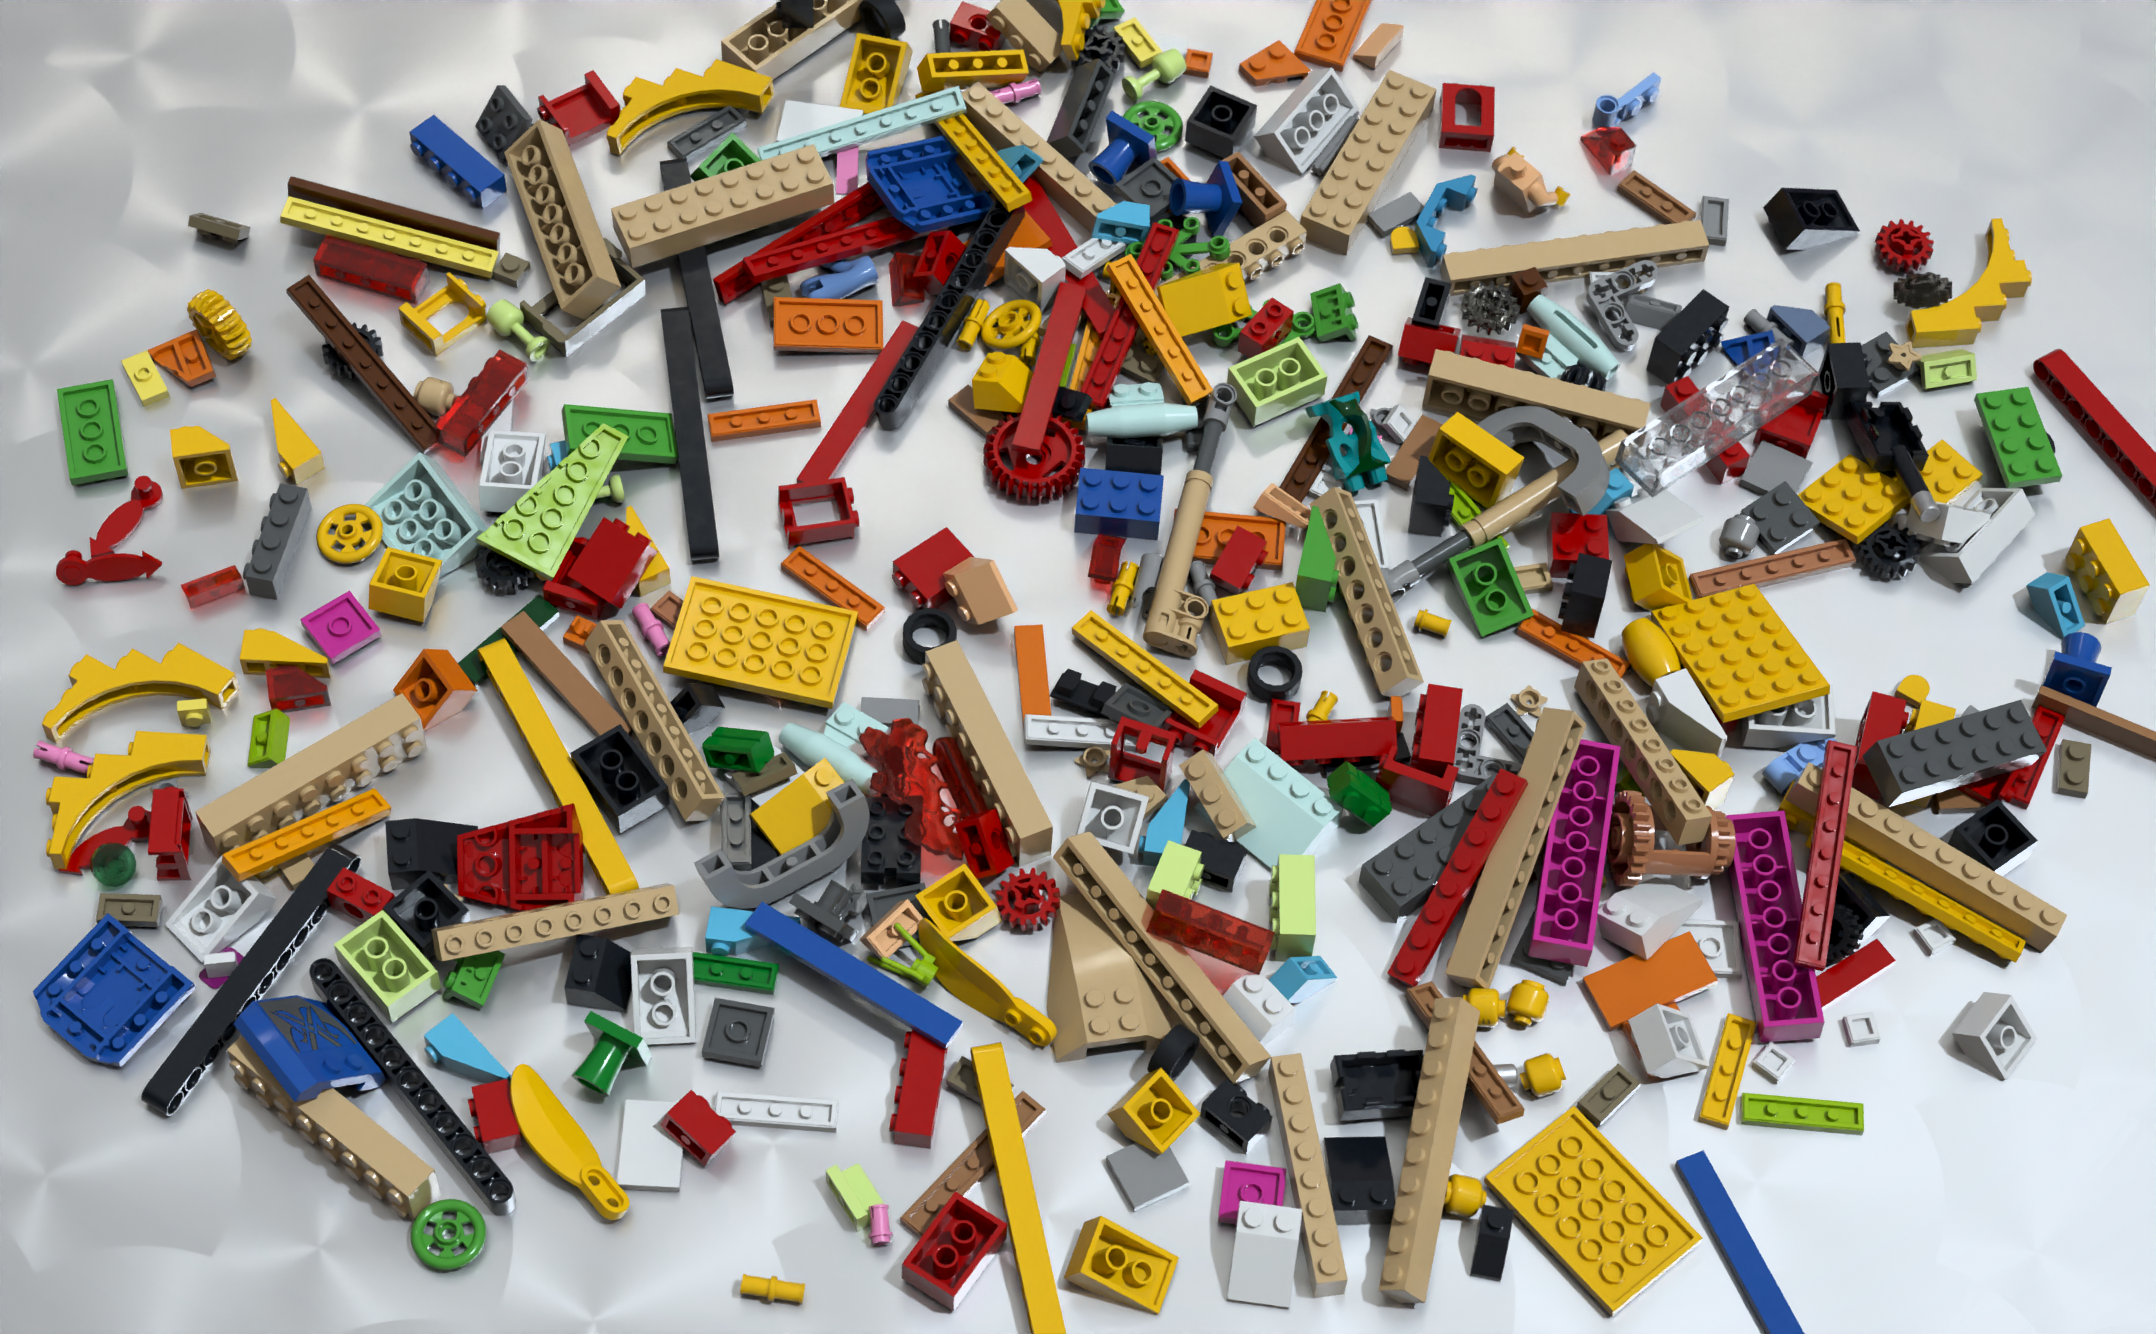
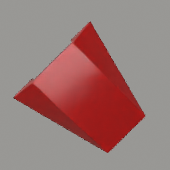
(524, 861)

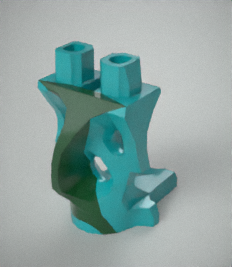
(1361, 446)

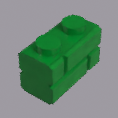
(738, 749)
(1359, 794)

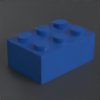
(1118, 503)

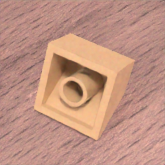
(979, 591)

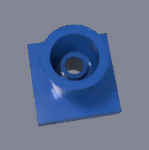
(1125, 145)
(1215, 198)
(2076, 670)

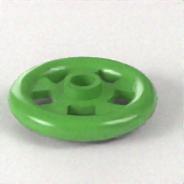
(1153, 108)
(434, 1214)

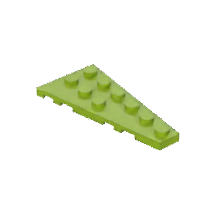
(550, 514)

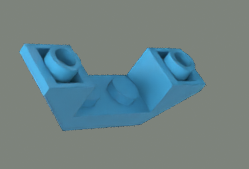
(1450, 193)

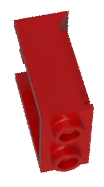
(815, 492)
(1127, 766)
(170, 833)

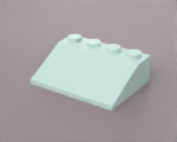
(428, 515)
(1284, 805)

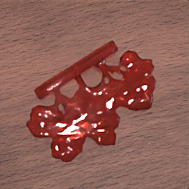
(912, 782)

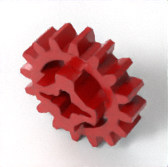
(1904, 245)
(1035, 907)

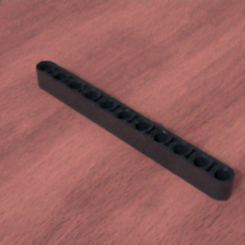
(701, 300)
(946, 315)
(689, 434)
(247, 983)
(416, 1097)

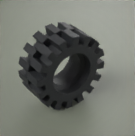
(1850, 933)

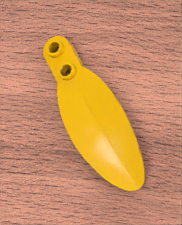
(981, 989)
(562, 1142)

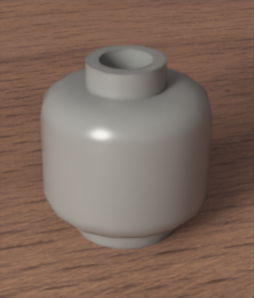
(1739, 536)

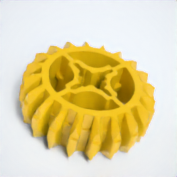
(219, 324)

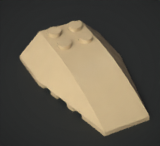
(1098, 987)

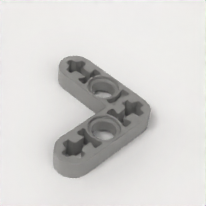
(1611, 300)
(1476, 764)

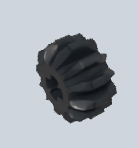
(1584, 376)

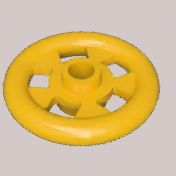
(1011, 324)
(349, 541)

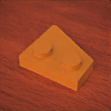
(1273, 65)
(185, 358)

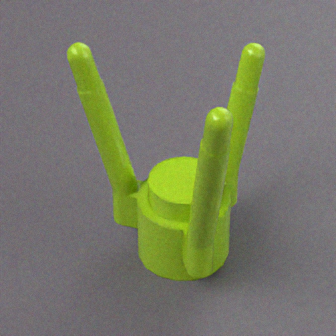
(921, 970)

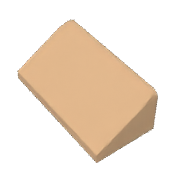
(1379, 44)
(883, 937)

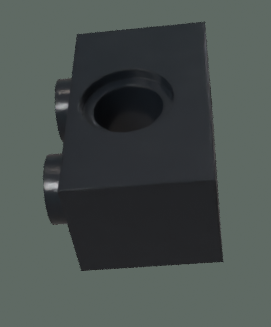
(1242, 1131)

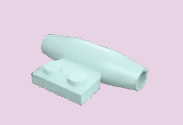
(1567, 343)
(1139, 413)
(838, 744)

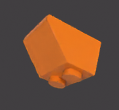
(435, 687)

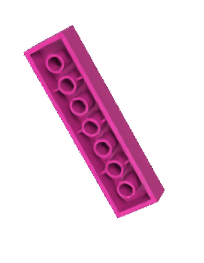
(1575, 858)
(1769, 918)

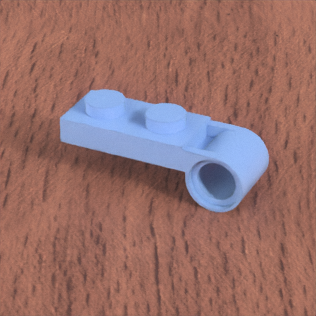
(1611, 110)
(1790, 764)

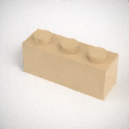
(1027, 31)
(1217, 796)

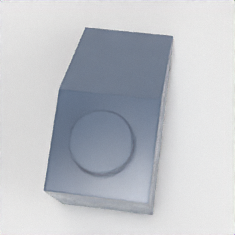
(1801, 326)

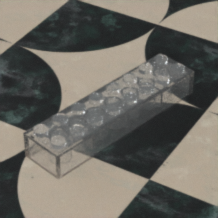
(1716, 417)

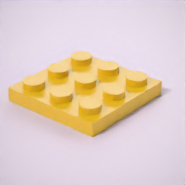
(1854, 499)

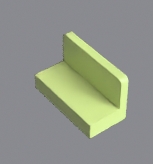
(1947, 368)
(853, 1193)

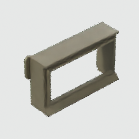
(597, 321)

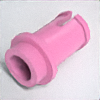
(879, 1224)

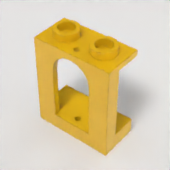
(455, 292)

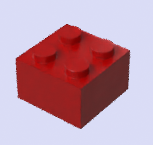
(1574, 534)

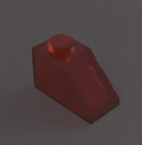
(1610, 148)
(1106, 558)
(295, 690)

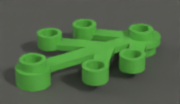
(1217, 248)
(1299, 319)

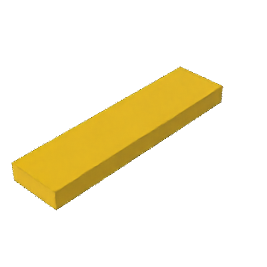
(1727, 1071)

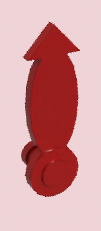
(127, 517)
(108, 567)
(134, 829)

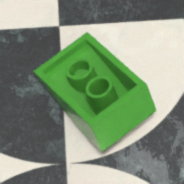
(727, 156)
(1316, 573)
(1489, 587)

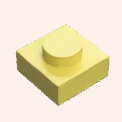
(194, 712)

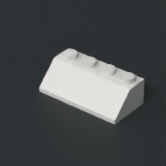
(1307, 120)
(1967, 561)

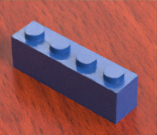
(457, 162)

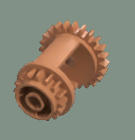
(1633, 839)

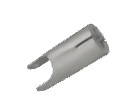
(1146, 581)

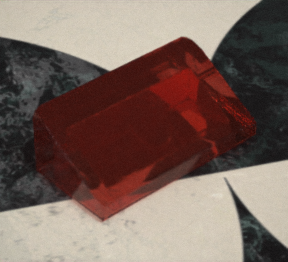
(904, 287)
(213, 586)

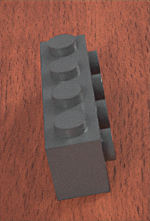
(1081, 109)
(277, 541)

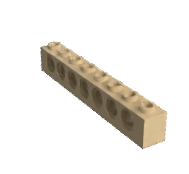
(1255, 251)
(1368, 596)
(654, 720)
(1643, 752)
(554, 922)

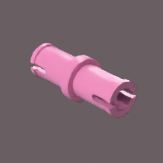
(1015, 92)
(651, 628)
(62, 757)

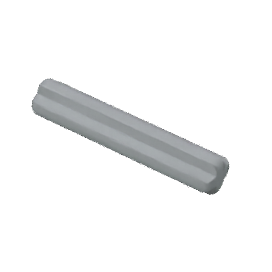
(1332, 149)

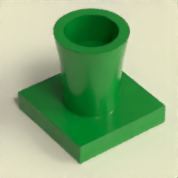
(608, 1054)

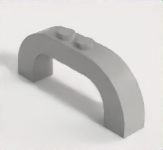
(1532, 423)
(798, 866)

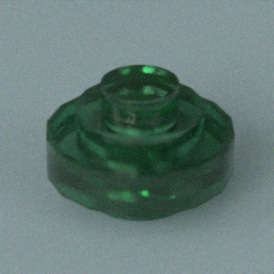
(113, 864)

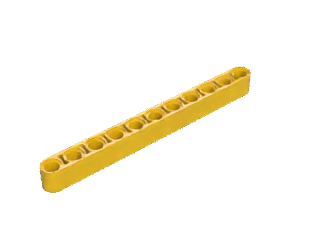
(556, 766)
(1017, 1190)

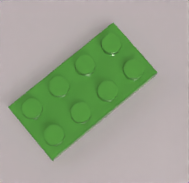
(92, 432)
(649, 433)
(2017, 437)

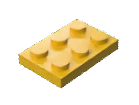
(1947, 473)

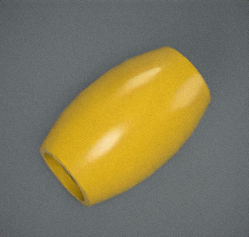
(1649, 650)

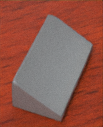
(1651, 311)

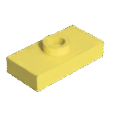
(1137, 42)
(145, 378)

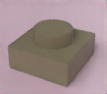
(511, 270)

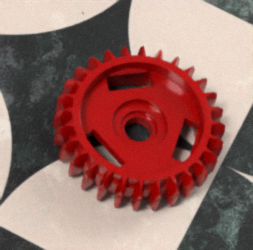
(1060, 447)

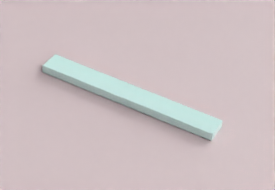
(874, 125)

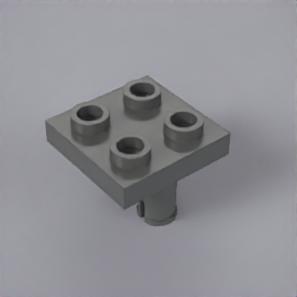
(503, 121)
(827, 911)

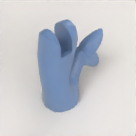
(848, 279)

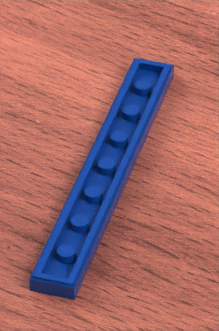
(854, 975)
(1737, 1245)

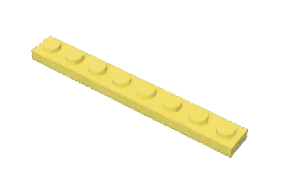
(389, 237)

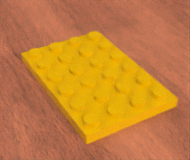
(761, 642)
(1740, 653)
(1593, 1210)

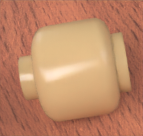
(435, 395)

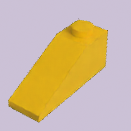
(296, 451)
(658, 571)
(269, 649)

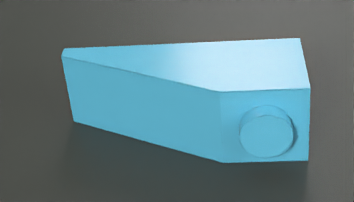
(1165, 826)
(728, 934)
(462, 1052)

